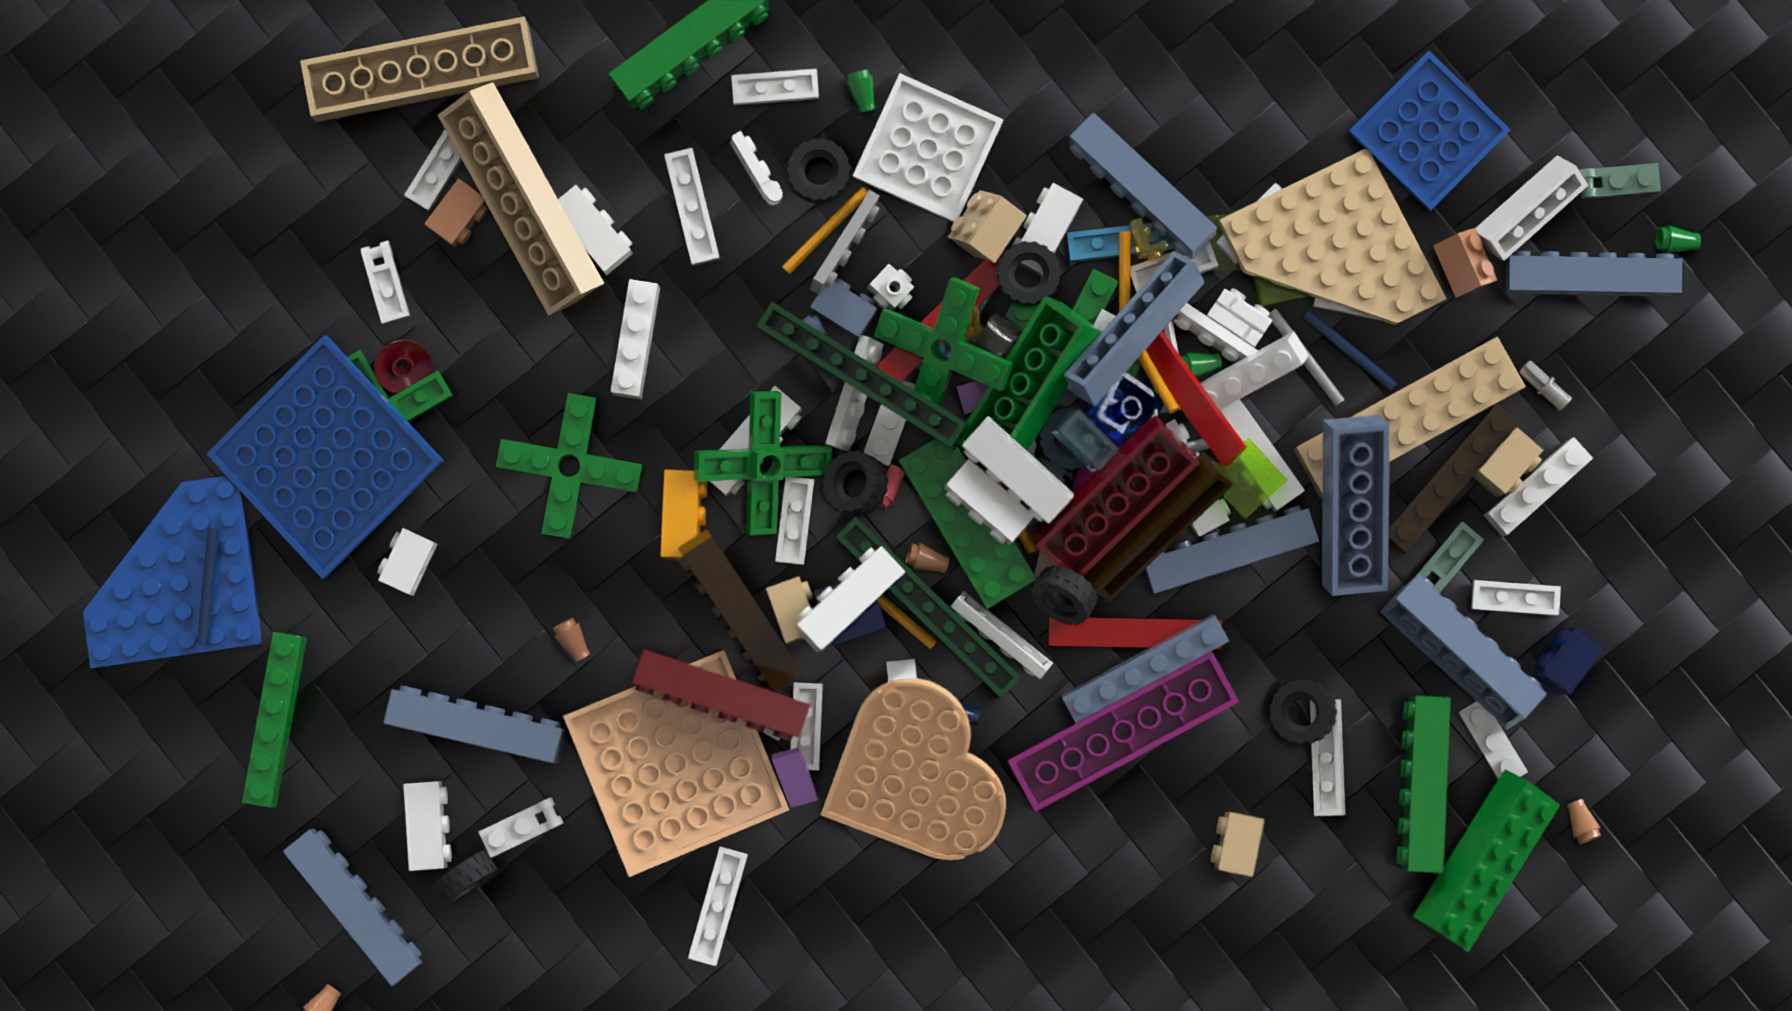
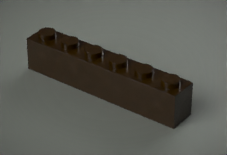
(1450, 478)
(1159, 528)
(740, 611)

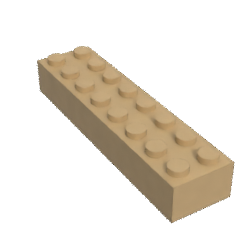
(419, 69)
(520, 198)
(1432, 404)

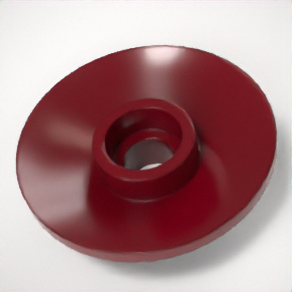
(398, 378)

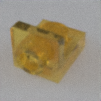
(1141, 237)

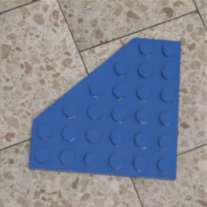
(156, 591)

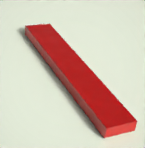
(902, 363)
(1195, 401)
(1116, 632)

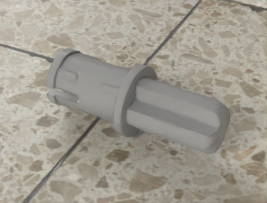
(1545, 385)

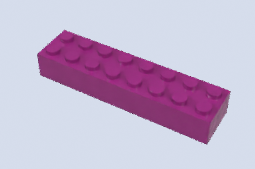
(1123, 731)

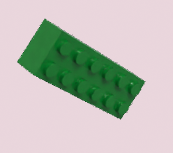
(683, 47)
(1037, 380)
(991, 567)
(1424, 784)
(1486, 860)

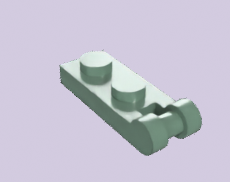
(1621, 181)
(1451, 555)

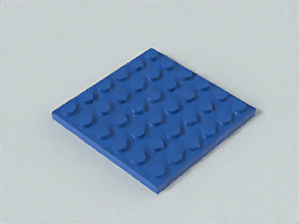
(324, 457)

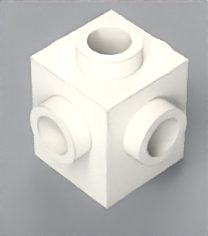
(883, 295)

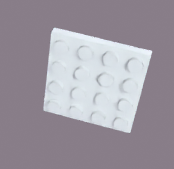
(927, 148)

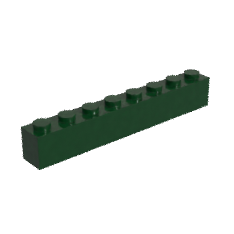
(863, 376)
(936, 614)

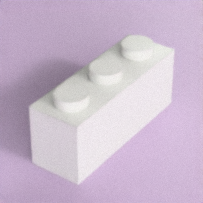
(1050, 222)
(594, 229)
(988, 503)
(426, 825)

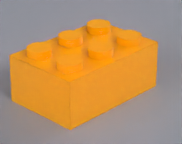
(681, 511)

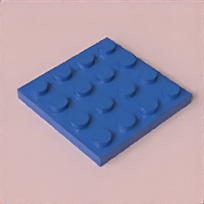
(1429, 131)

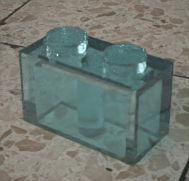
(1084, 440)

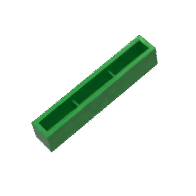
(274, 720)

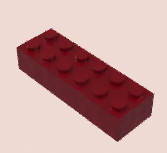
(1116, 497)
(720, 693)

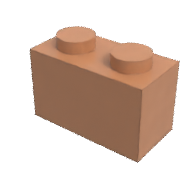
(457, 214)
(1465, 262)

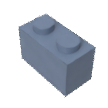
(845, 308)

